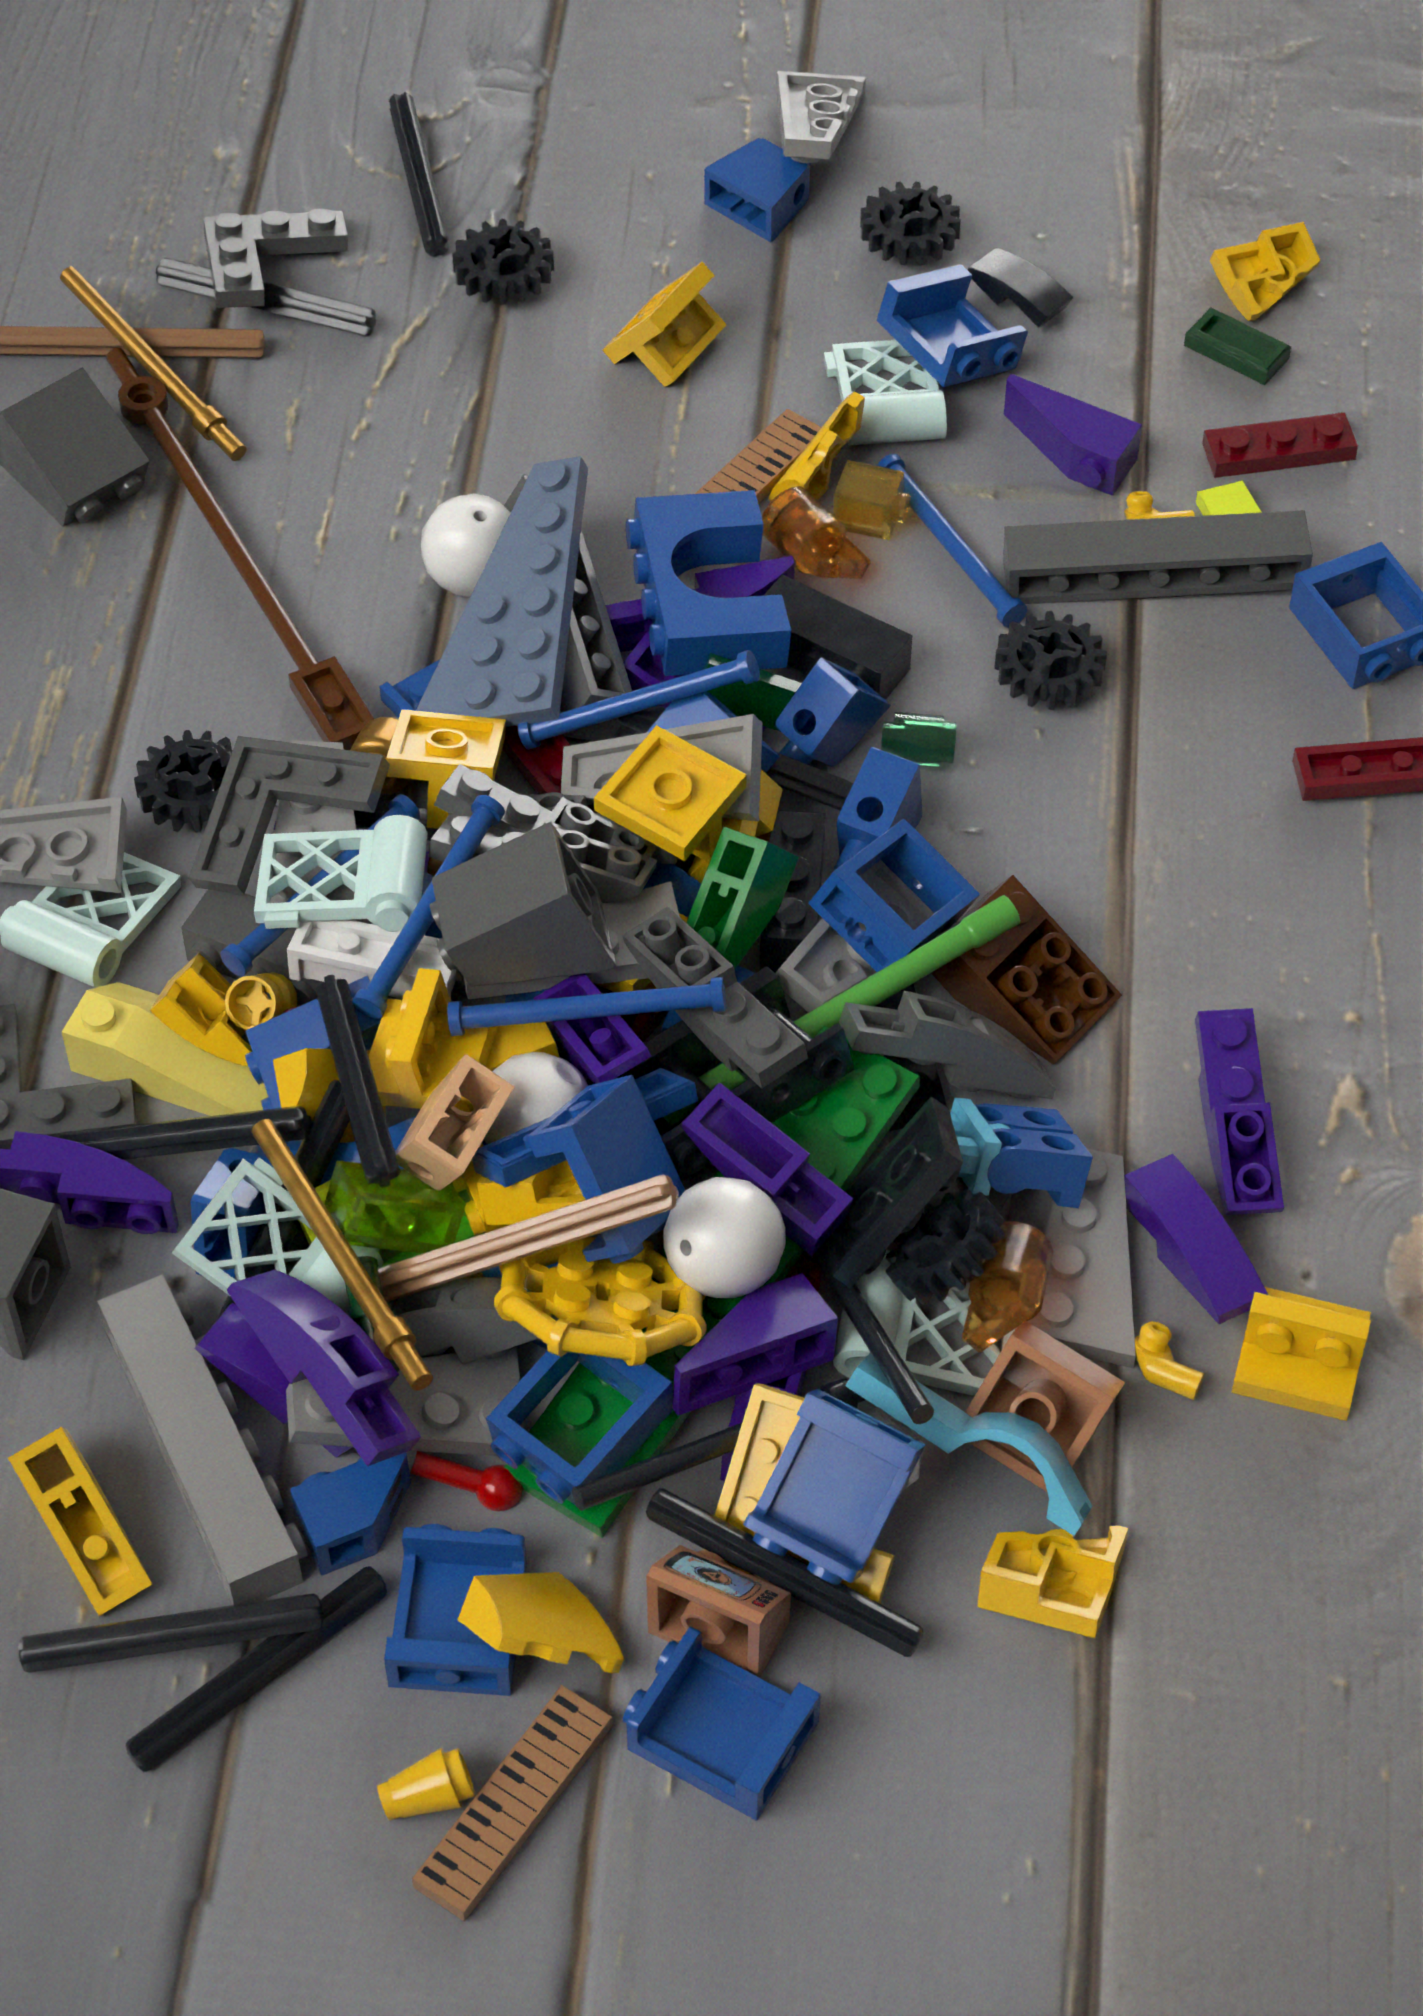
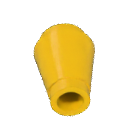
(428, 1786)

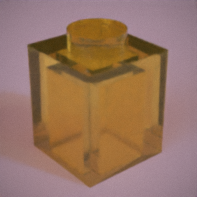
(870, 499)

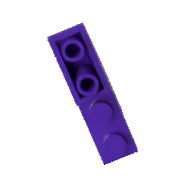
(728, 582)
(1236, 1113)
(87, 1184)
(342, 1363)

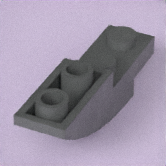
(525, 813)
(613, 870)
(741, 1036)
(964, 1043)
(461, 1317)

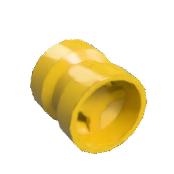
(248, 1003)

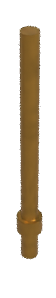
(206, 419)
(390, 1332)

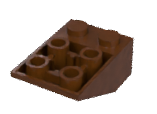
(1030, 979)

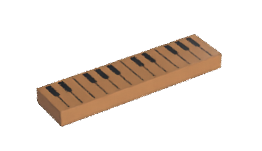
(765, 458)
(512, 1803)

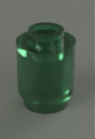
(920, 738)

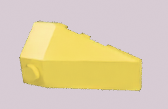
(120, 1038)

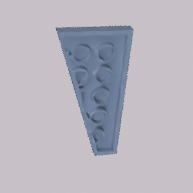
(516, 625)

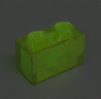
(396, 1217)

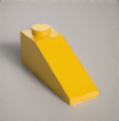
(80, 1519)

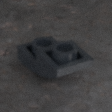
(1031, 289)

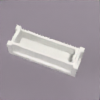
(357, 950)

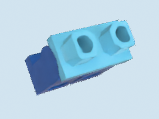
(1020, 1150)

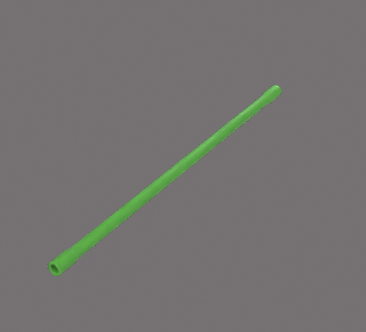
(970, 933)

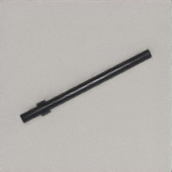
(877, 1342)
(680, 1458)

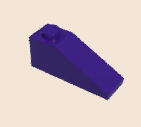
(1074, 435)
(597, 1045)
(759, 1341)

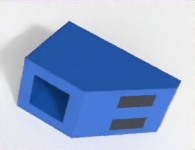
(349, 1510)

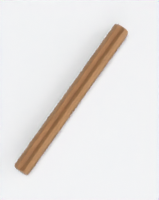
(164, 341)
(528, 1237)

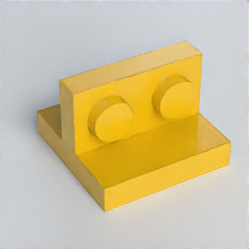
(670, 327)
(434, 744)
(672, 795)
(416, 1046)
(1302, 1353)

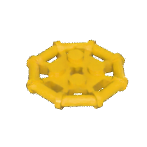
(601, 1303)

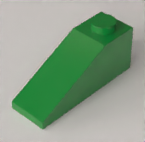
(740, 892)

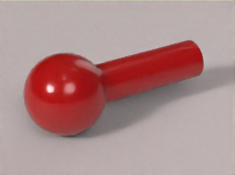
(494, 1486)

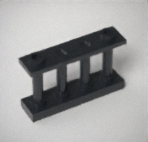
(687, 1056)

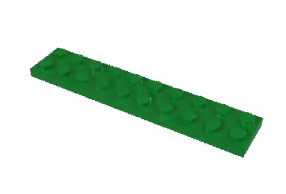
(841, 1134)

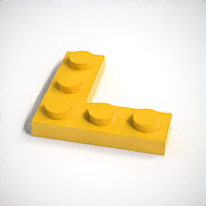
(760, 1443)

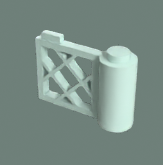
(891, 410)
(385, 884)
(73, 938)
(314, 1264)
(896, 1316)

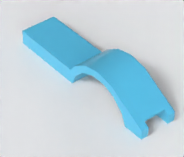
(953, 1427)

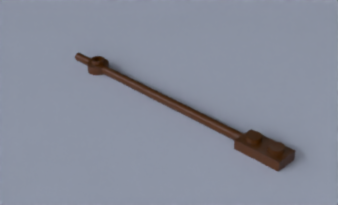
(319, 686)

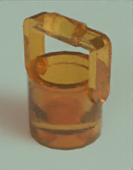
(813, 535)
(1010, 1286)

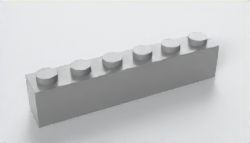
(201, 1442)

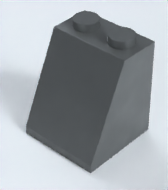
(70, 449)
(521, 913)
(30, 1268)

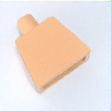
(446, 1138)

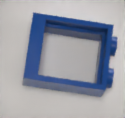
(1349, 579)
(849, 900)
(556, 1477)

